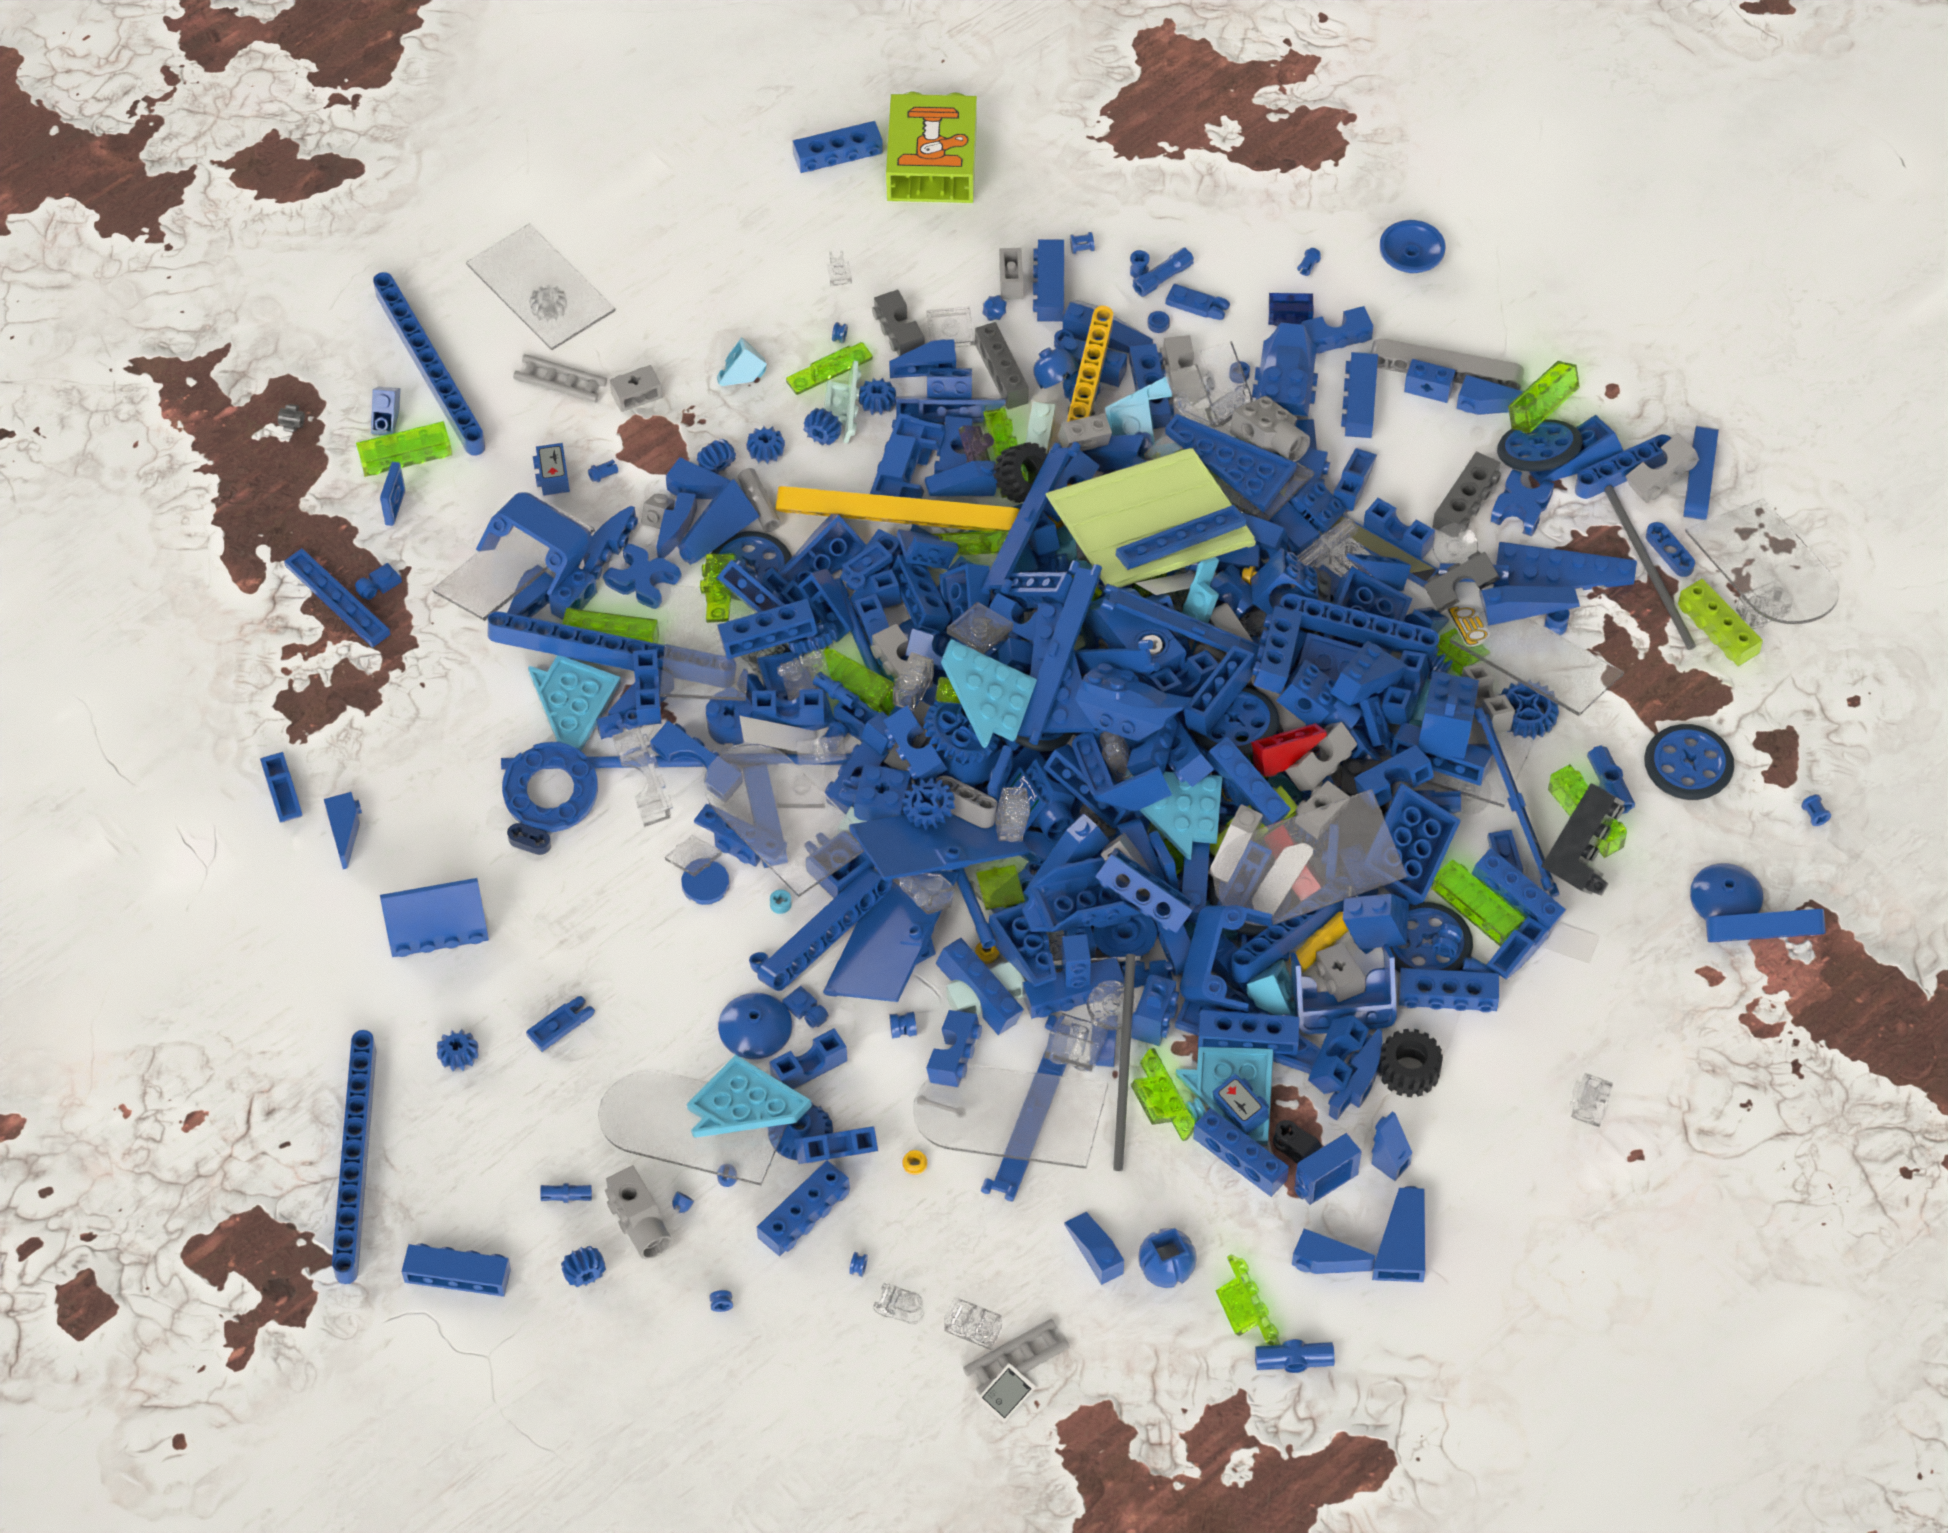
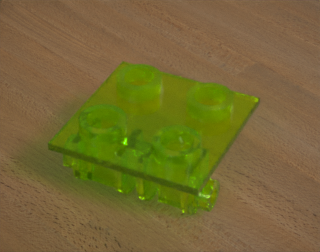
(1460, 657)

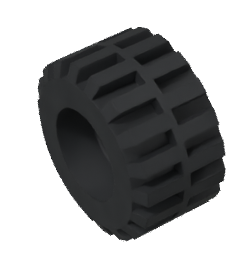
(1009, 469)
(1415, 1046)

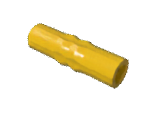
(1322, 939)

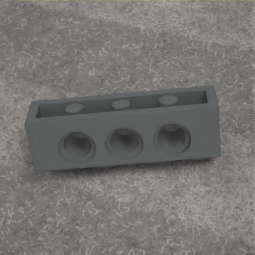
(1001, 365)
(1468, 492)

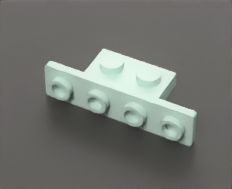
(841, 401)

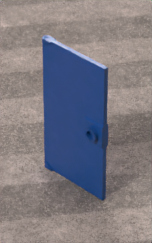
(904, 850)
(884, 948)

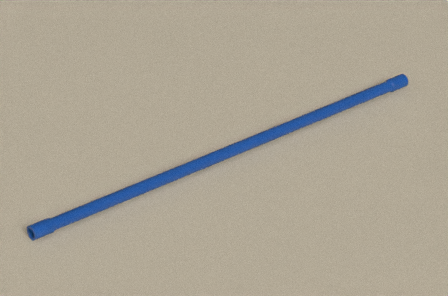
(982, 927)

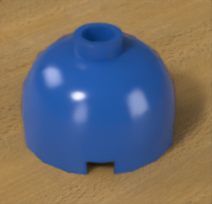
(1053, 366)

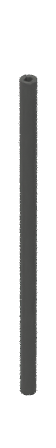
(1650, 568)
(1124, 1062)

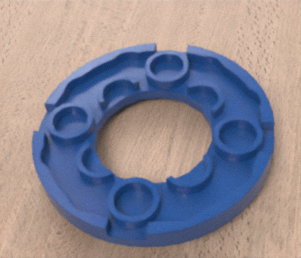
(550, 756)

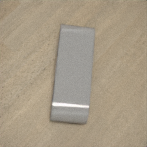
(971, 803)

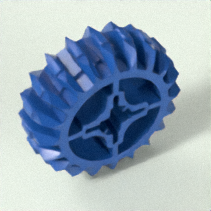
(1527, 717)

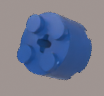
(724, 720)

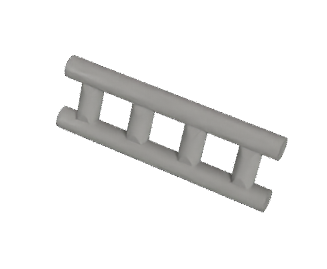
(566, 388)
(1022, 1343)

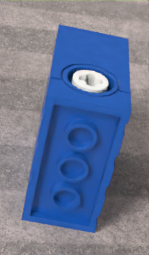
(1124, 630)

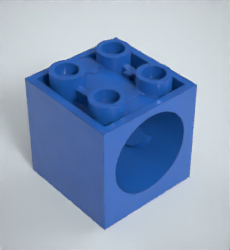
(1282, 569)

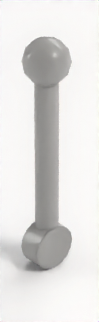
(960, 1111)

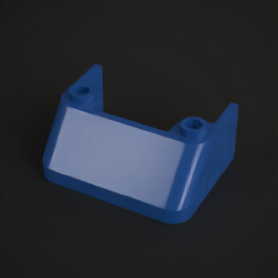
(561, 534)
(1128, 795)
(1197, 982)
(1373, 1008)

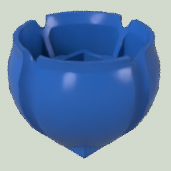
(1171, 1270)

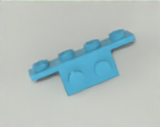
(1201, 596)

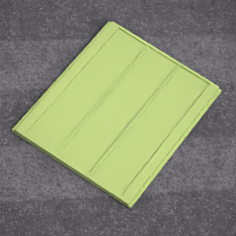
(1141, 503)

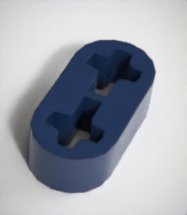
(528, 840)

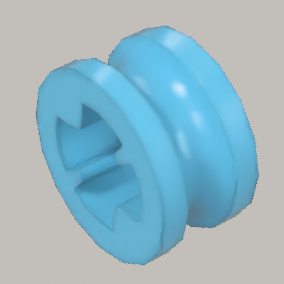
(784, 906)
(1196, 1109)

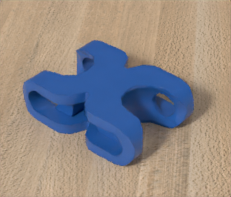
(1522, 502)
(642, 576)
(1233, 591)

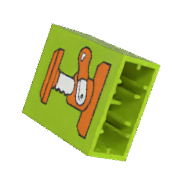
(931, 148)

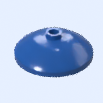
(1412, 246)
(1713, 898)
(758, 1036)

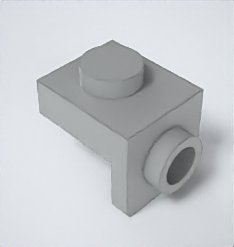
(654, 509)

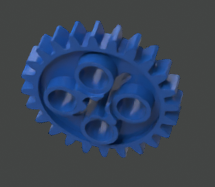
(954, 733)

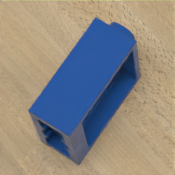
(1327, 1169)

